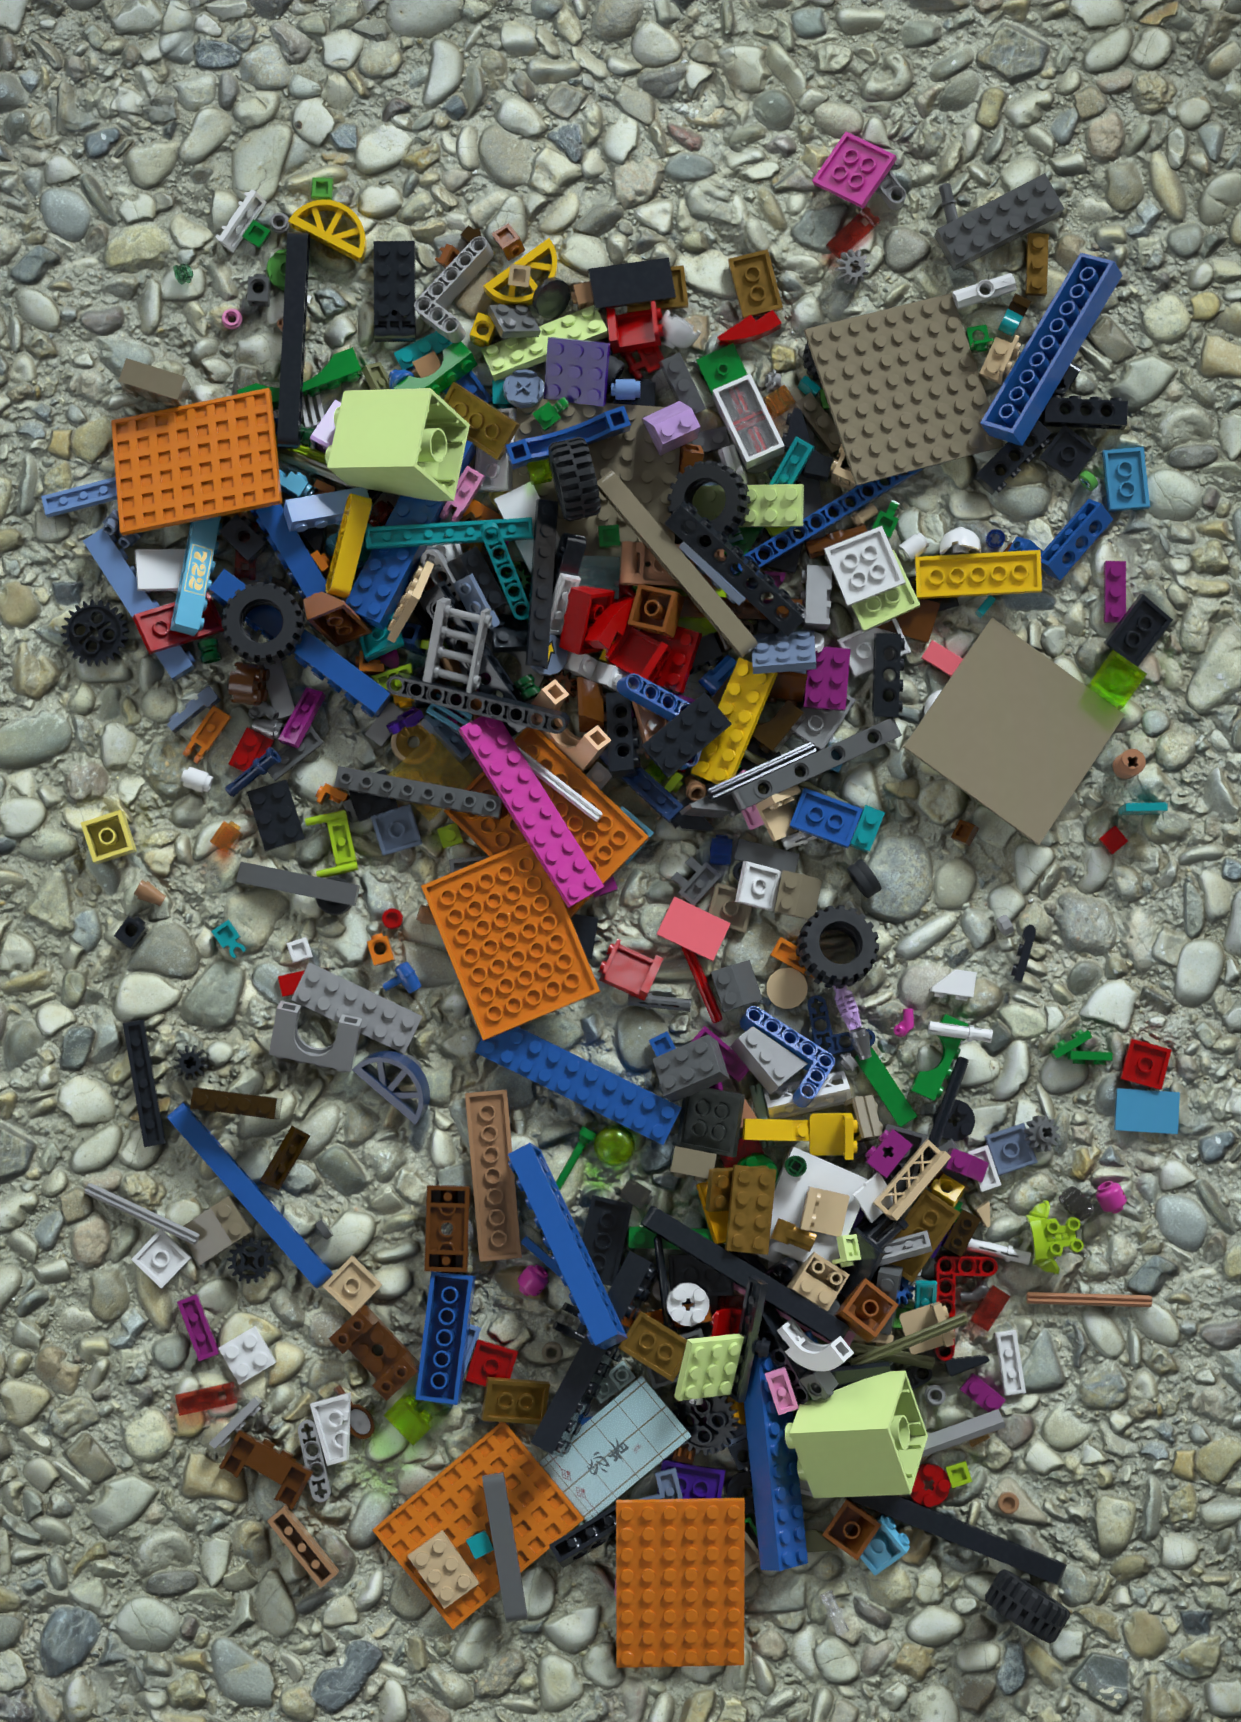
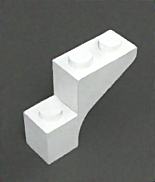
(594, 670)

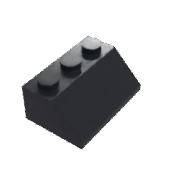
(474, 563)

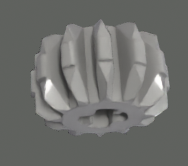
(845, 269)

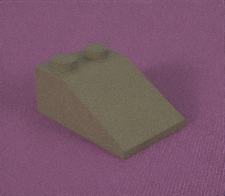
(218, 1229)

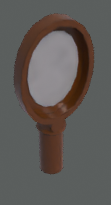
(361, 1421)

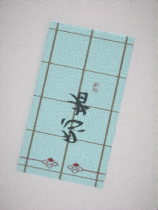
(616, 1449)

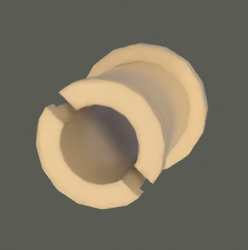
(863, 515)

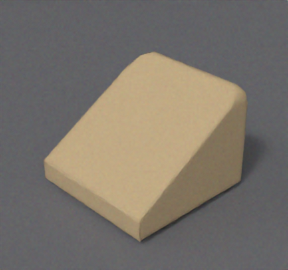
(983, 1213)

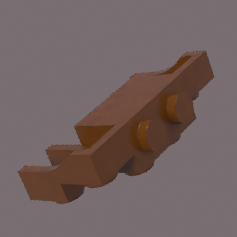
(271, 1463)

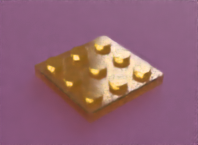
(435, 765)

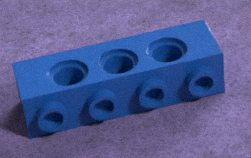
(1075, 539)

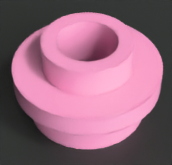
(232, 313)

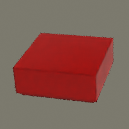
(1113, 840)

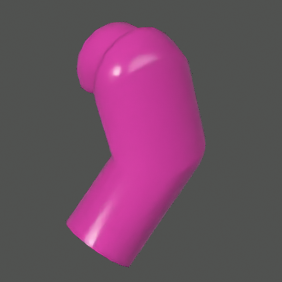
(906, 1024)

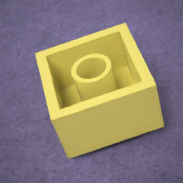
(108, 837)

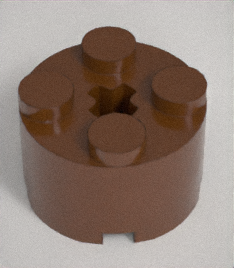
(249, 683)

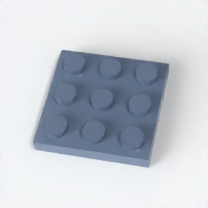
(783, 653)

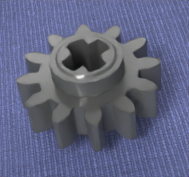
(1041, 1133)

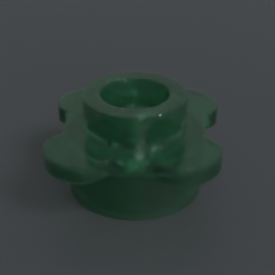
(183, 273)

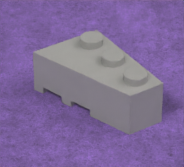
(816, 597)
(767, 1059)

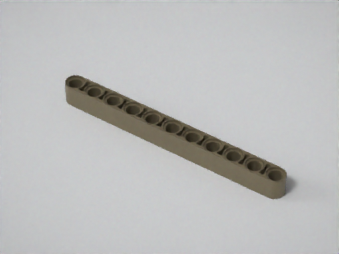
(676, 564)

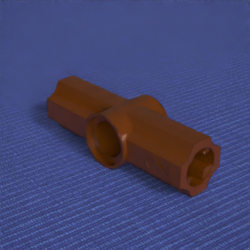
(816, 546)

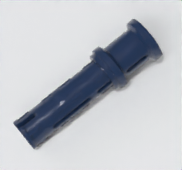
(259, 767)

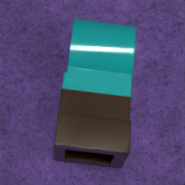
(1014, 314)

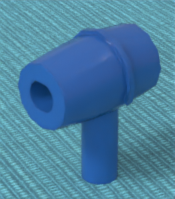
(406, 976)

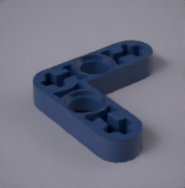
(832, 1039)

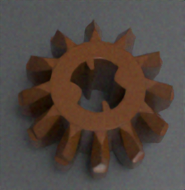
(568, 684)

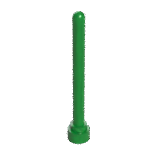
(586, 1135)

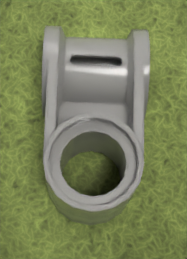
(891, 187)

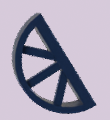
(399, 1099)

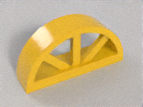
(325, 237)
(530, 259)

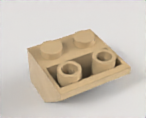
(818, 1281)

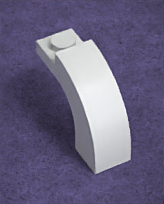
(811, 1354)

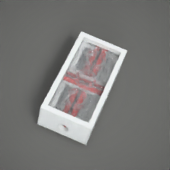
(748, 421)

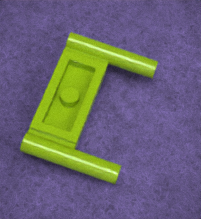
(341, 842)

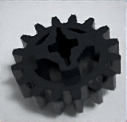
(257, 1268)

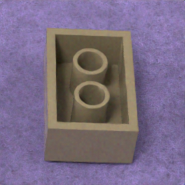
(154, 384)

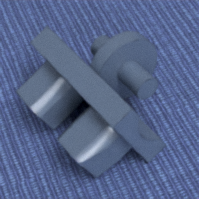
(111, 526)

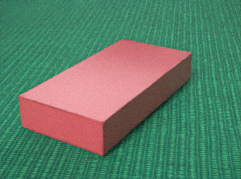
(941, 658)

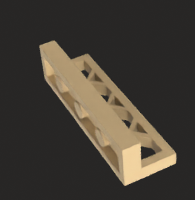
(917, 1185)

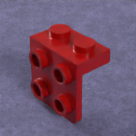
(726, 1321)

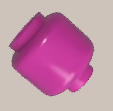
(1111, 1197)
(533, 1280)

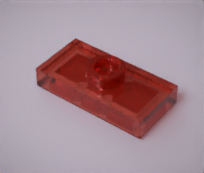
(990, 1308)

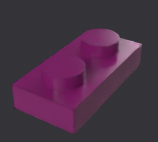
(982, 1393)

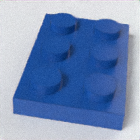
(826, 818)

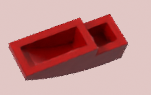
(750, 330)
(610, 623)

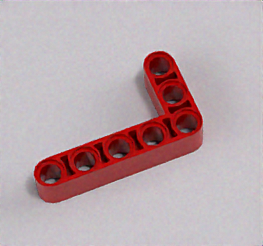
(950, 1276)

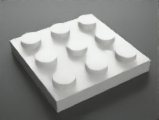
(864, 566)

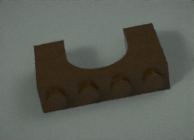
(776, 732)
(236, 1103)

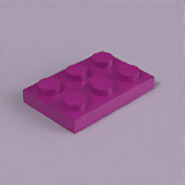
(829, 681)

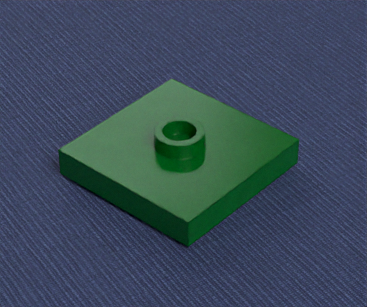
(721, 367)

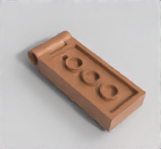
(634, 572)

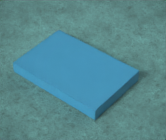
(1125, 479)
(1147, 1111)

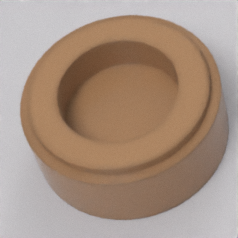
(1008, 1502)

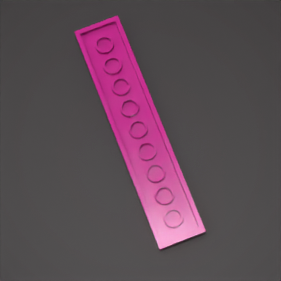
(531, 809)

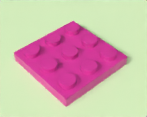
(854, 169)

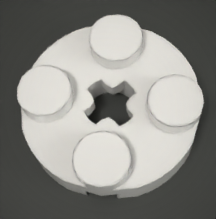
(697, 1297)

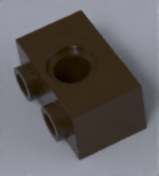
(961, 1232)

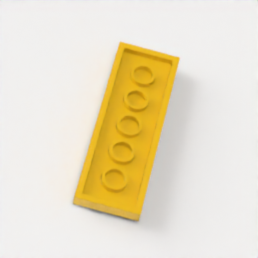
(978, 574)
(742, 707)

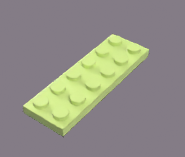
(522, 353)
(769, 507)

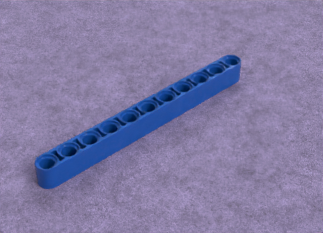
(824, 519)
(250, 1195)

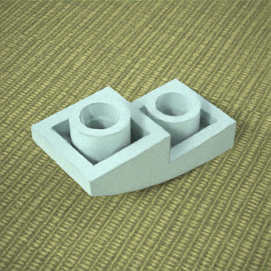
(618, 1378)

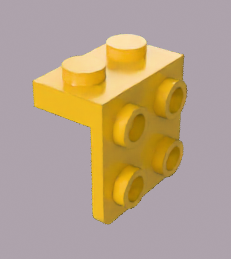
(832, 1134)

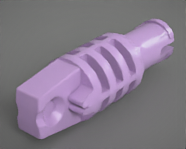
(847, 1008)

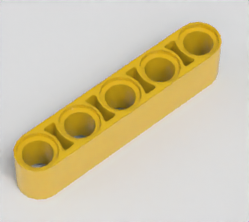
(348, 545)

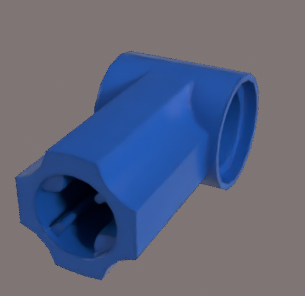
(715, 678)

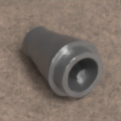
(269, 728)
(861, 1042)

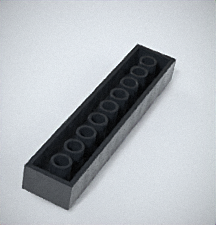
(592, 1362)

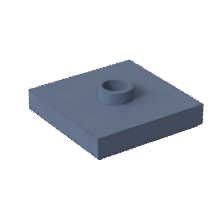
(396, 830)
(1010, 1149)

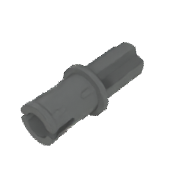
(948, 202)

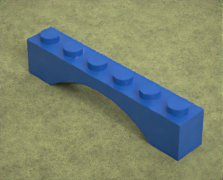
(593, 430)

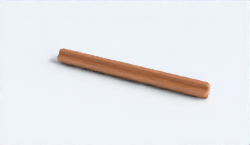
(1089, 1299)

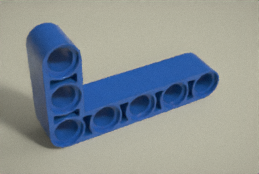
(654, 702)
(797, 1045)

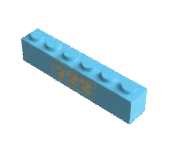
(195, 575)

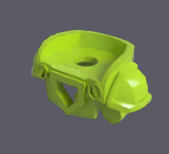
(1051, 1237)

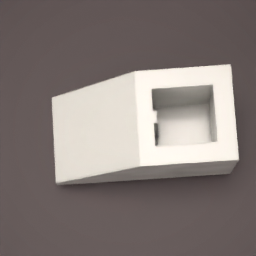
(957, 983)

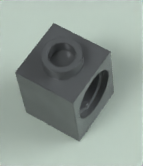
(259, 299)
(819, 1383)

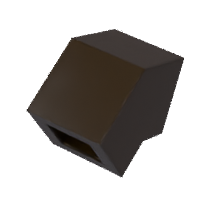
(469, 234)

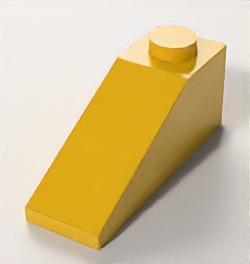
(776, 1129)

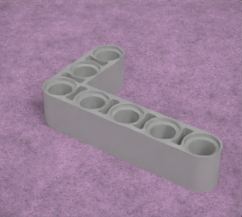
(448, 286)

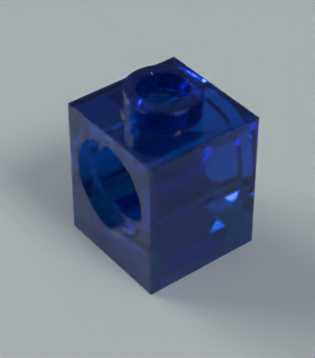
(720, 850)

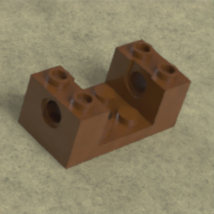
(448, 1205)
(389, 1369)

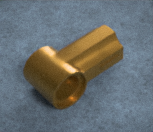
(790, 1234)

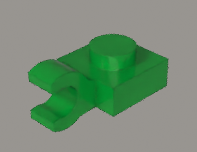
(548, 414)
(887, 519)

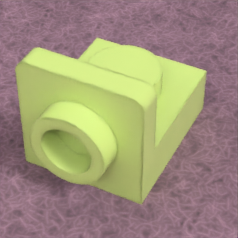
(848, 1250)

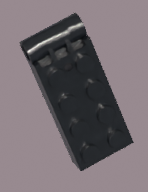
(394, 291)

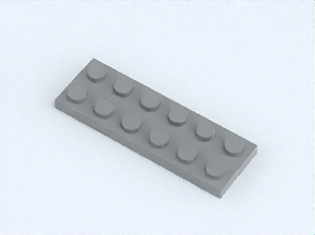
(337, 996)

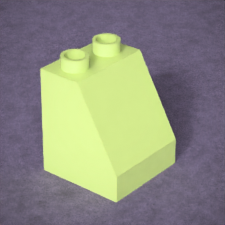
(398, 443)
(860, 1439)

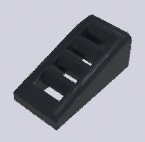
(961, 1364)

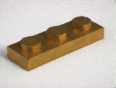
(1036, 264)

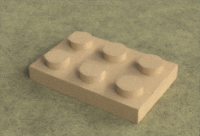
(443, 1569)

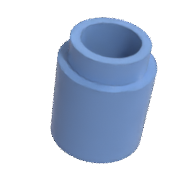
(625, 389)

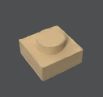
(519, 275)

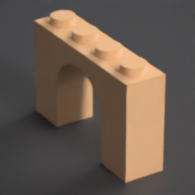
(580, 751)

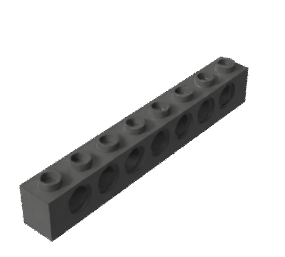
(418, 792)

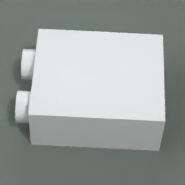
(790, 1200)

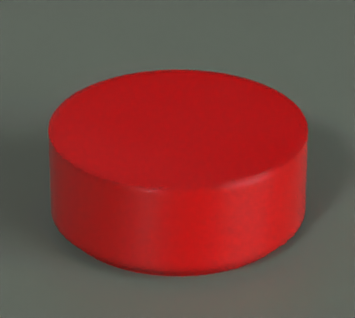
(392, 918)

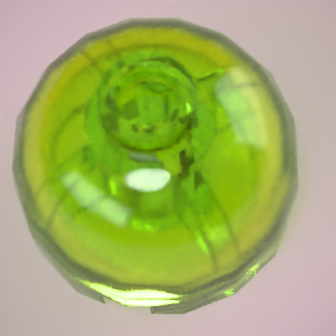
(614, 1145)

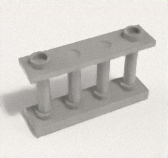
(437, 650)

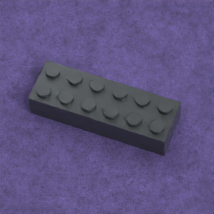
(999, 222)

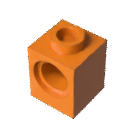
(377, 959)

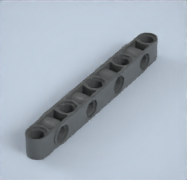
(816, 764)

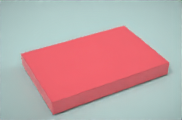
(693, 928)

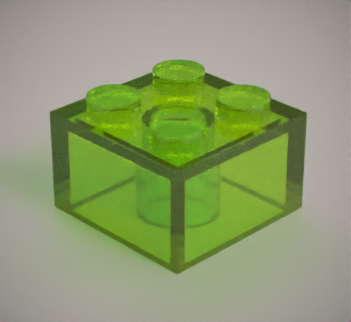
(1116, 679)
(409, 1418)

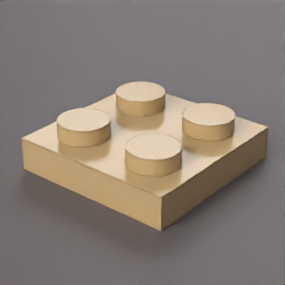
(352, 1285)

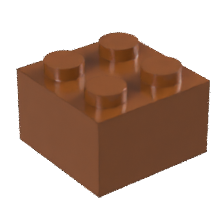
(656, 610)

